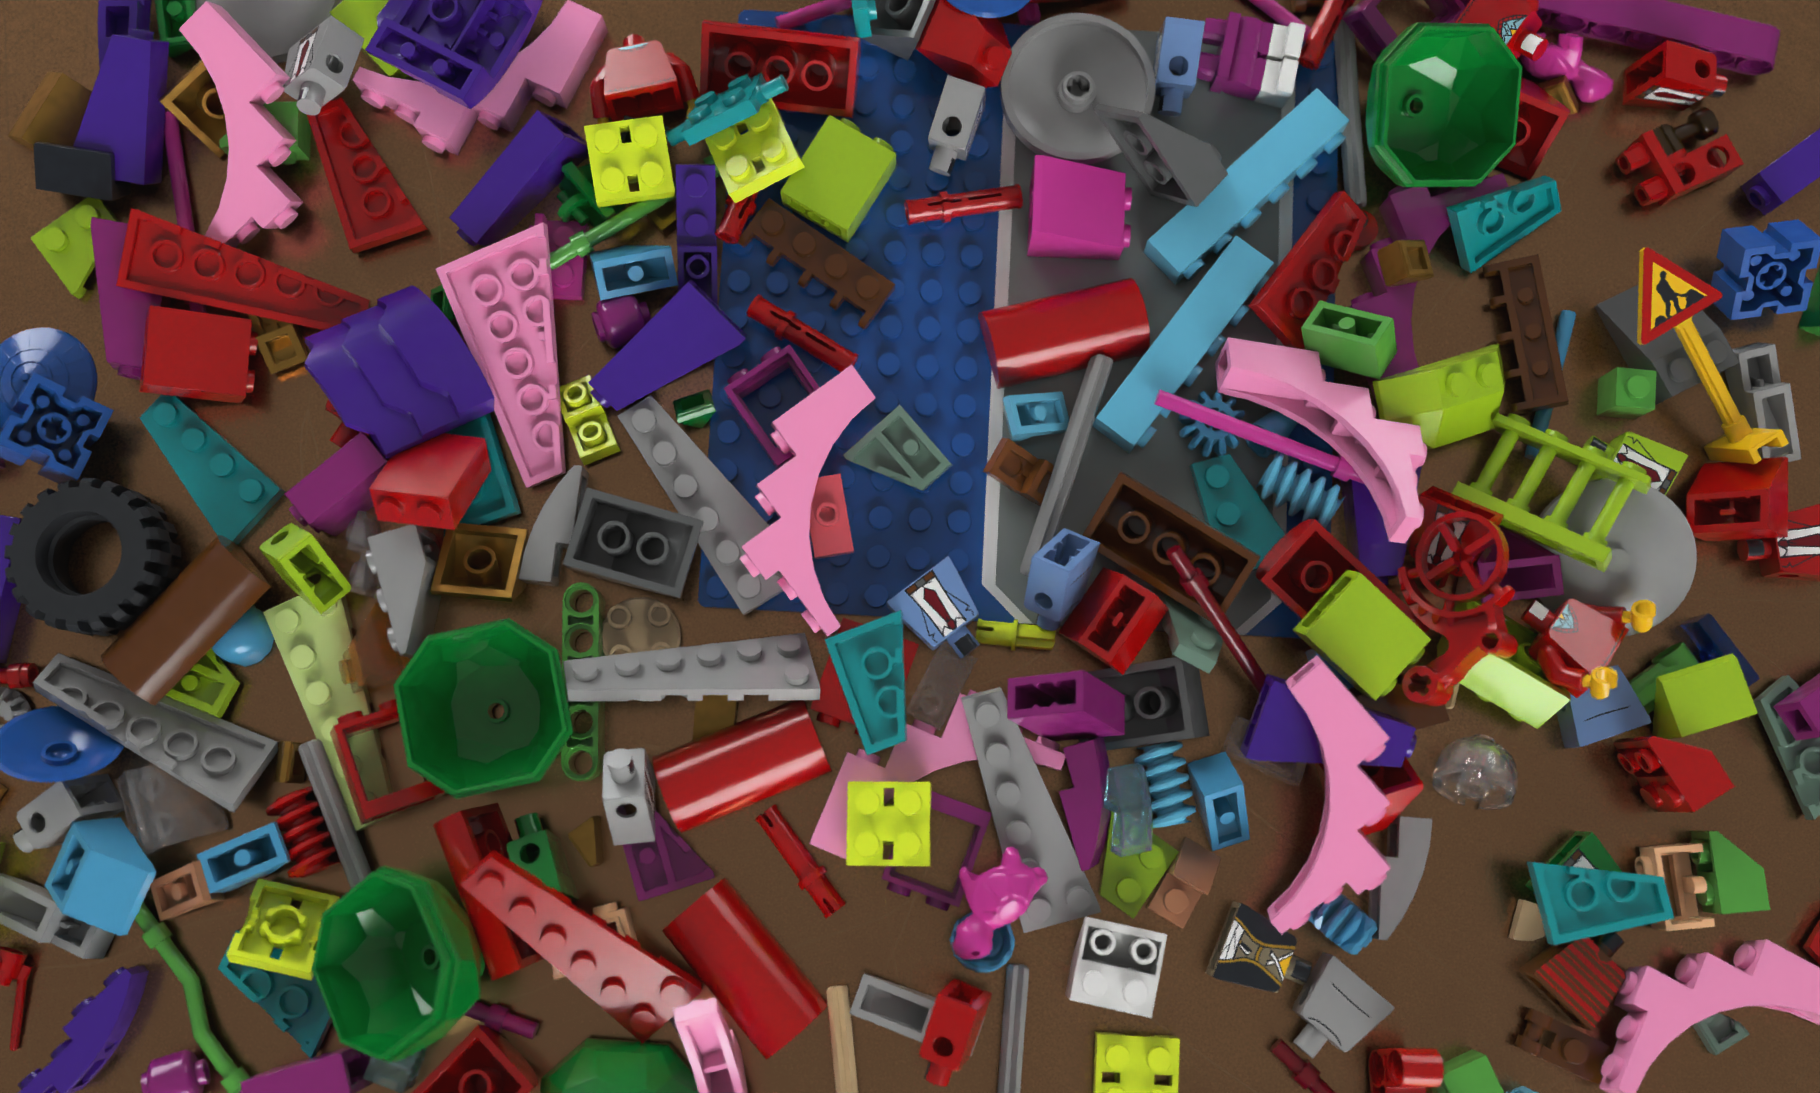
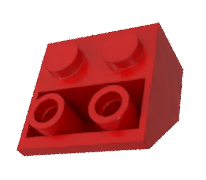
(1739, 500)
(1114, 619)
(1673, 773)

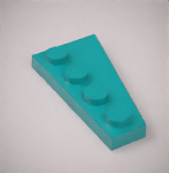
(216, 474)

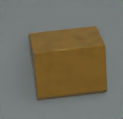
(198, 106)
(52, 112)
(481, 563)

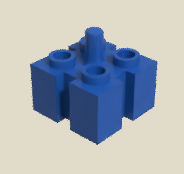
(1765, 269)
(52, 429)

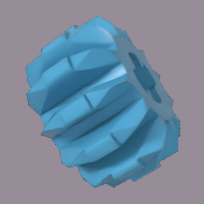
(1207, 437)
(1344, 924)

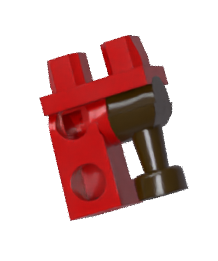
(1669, 167)

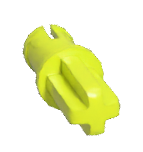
(1014, 635)

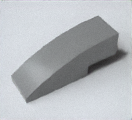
(1763, 397)
(554, 530)
(1406, 855)
(35, 914)
(894, 1007)

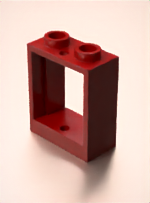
(354, 724)

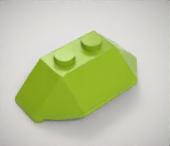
(1446, 397)

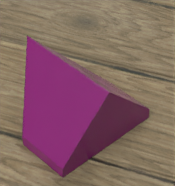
(1530, 571)

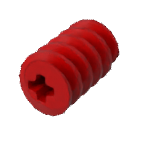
(302, 833)

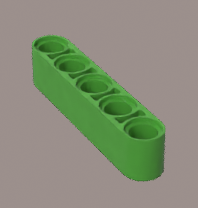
(573, 625)

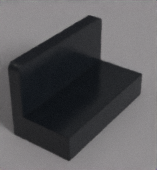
(77, 172)

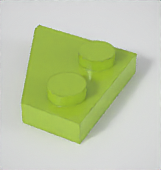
(69, 243)
(206, 686)
(1132, 878)

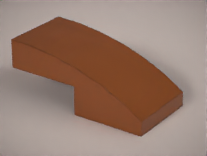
(1019, 470)

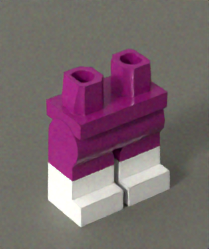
(1252, 58)

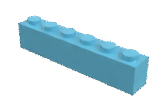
(1250, 183)
(1183, 343)

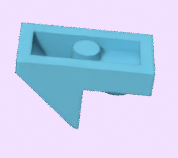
(1035, 414)

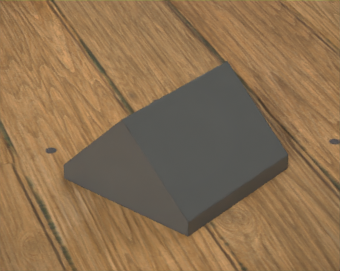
(899, 25)

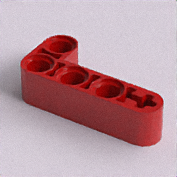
(1405, 1070)

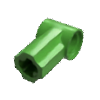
(1670, 660)

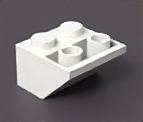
(1116, 967)

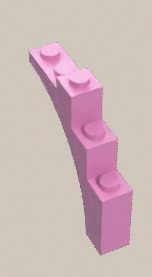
(546, 69)
(256, 139)
(1342, 415)
(785, 545)
(908, 763)
(1352, 798)
(1704, 986)
(711, 1047)

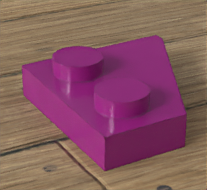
(664, 863)

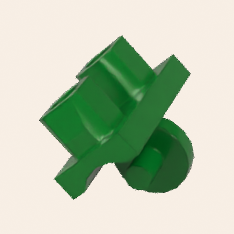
(579, 198)

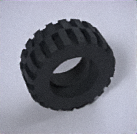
(44, 544)

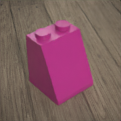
(1077, 211)

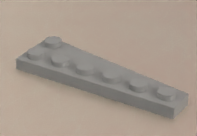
(756, 666)

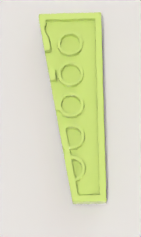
(312, 652)

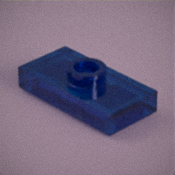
(1715, 643)

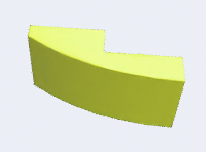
(587, 421)

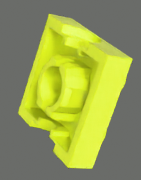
(756, 157)
(620, 163)
(897, 824)
(278, 925)
(1135, 1062)

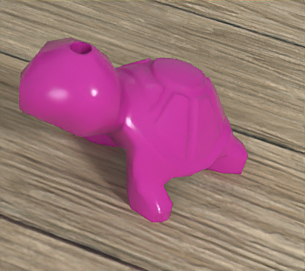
(1565, 59)
(995, 900)

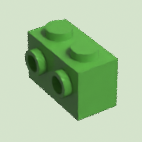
(1350, 339)

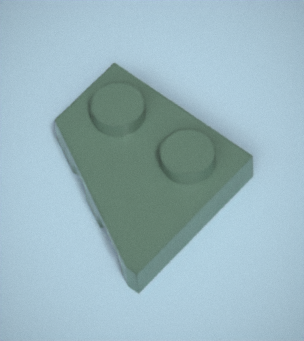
(900, 451)

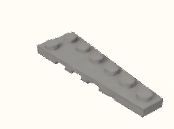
(703, 494)
(181, 740)
(1026, 813)

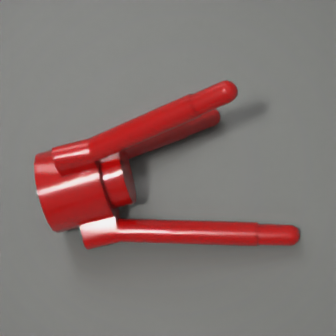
(13, 967)

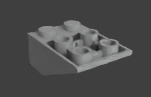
(406, 568)

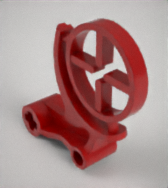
(1469, 632)

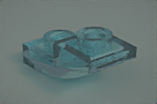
(1130, 800)

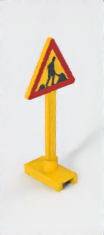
(1669, 300)

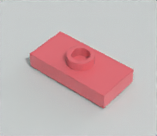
(829, 519)

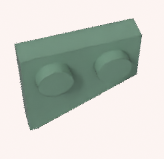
(1190, 635)

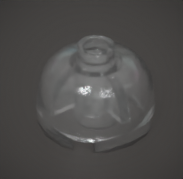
(1478, 771)

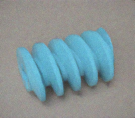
(1299, 491)
(1166, 783)

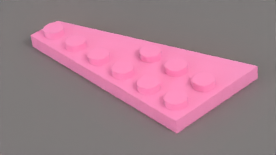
(509, 326)

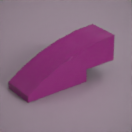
(1085, 800)

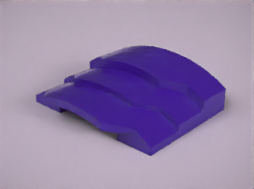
(453, 43)
(399, 372)

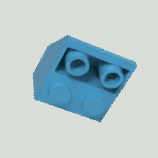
(101, 875)

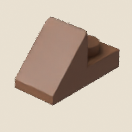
(1184, 883)
(182, 891)

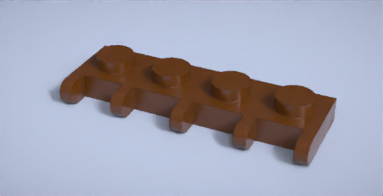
(819, 260)
(1531, 333)

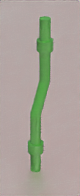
(583, 243)
(158, 936)

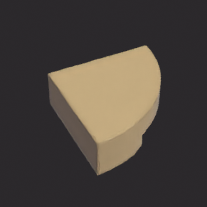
(1526, 922)

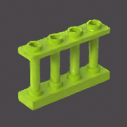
(1553, 529)

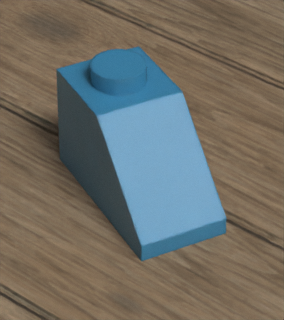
(632, 270)
(1219, 800)
(244, 859)

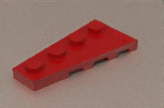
(362, 186)
(1309, 270)

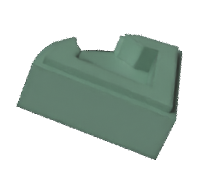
(1720, 1032)

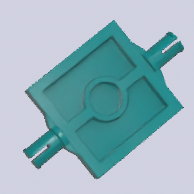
(720, 111)

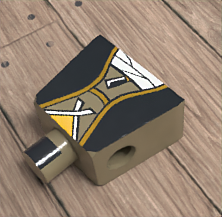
(1255, 952)

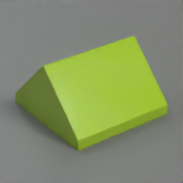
(1701, 698)

